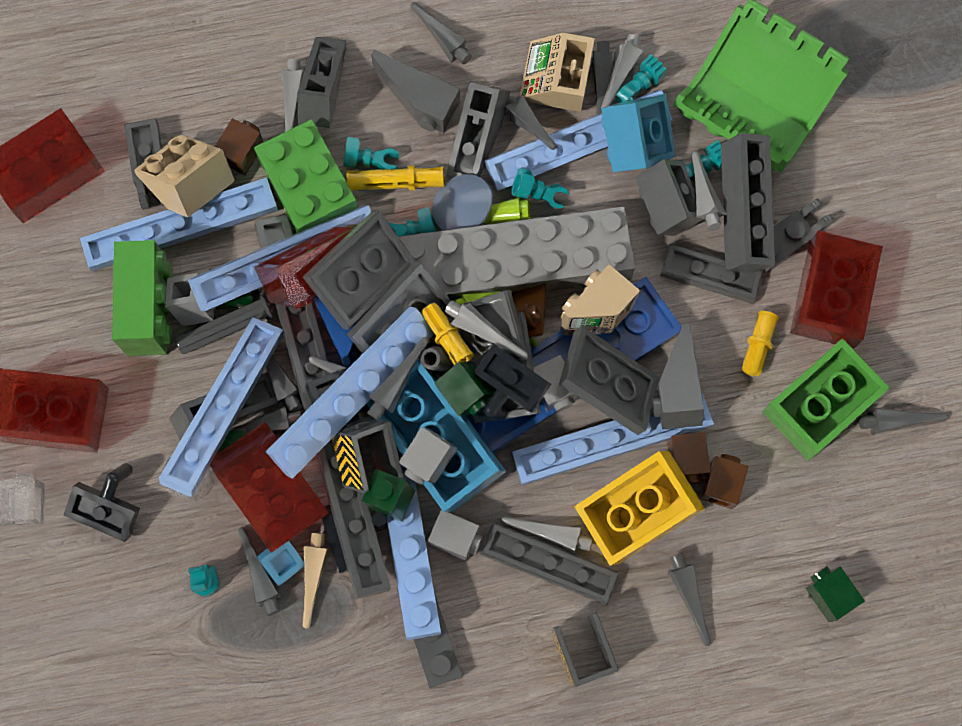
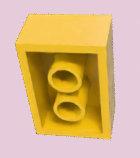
(639, 507)

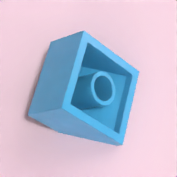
(638, 133)

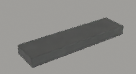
(550, 563)

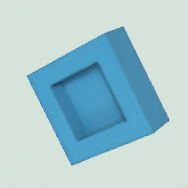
(281, 563)

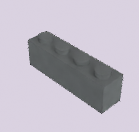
(747, 203)

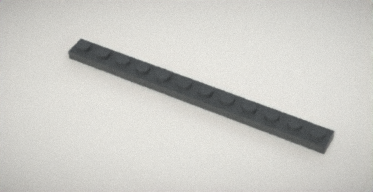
(349, 512)

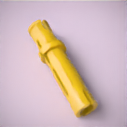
(396, 178)

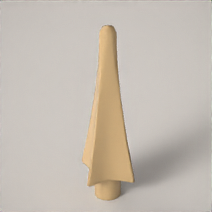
(314, 563)

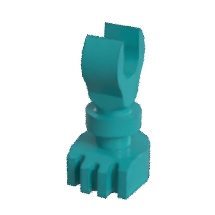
(651, 71)
(376, 158)
(712, 159)
(524, 186)
(424, 225)
(204, 580)

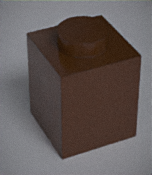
(239, 143)
(690, 455)
(725, 481)

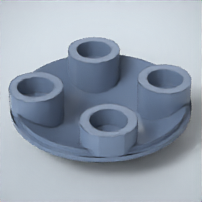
(462, 203)

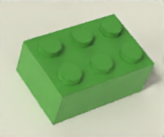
(305, 176)
(140, 298)
(825, 399)

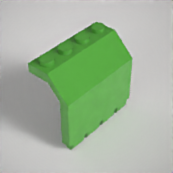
(764, 82)

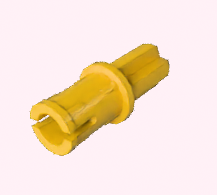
(446, 334)
(759, 343)

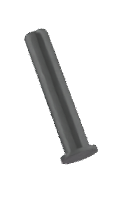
(222, 326)

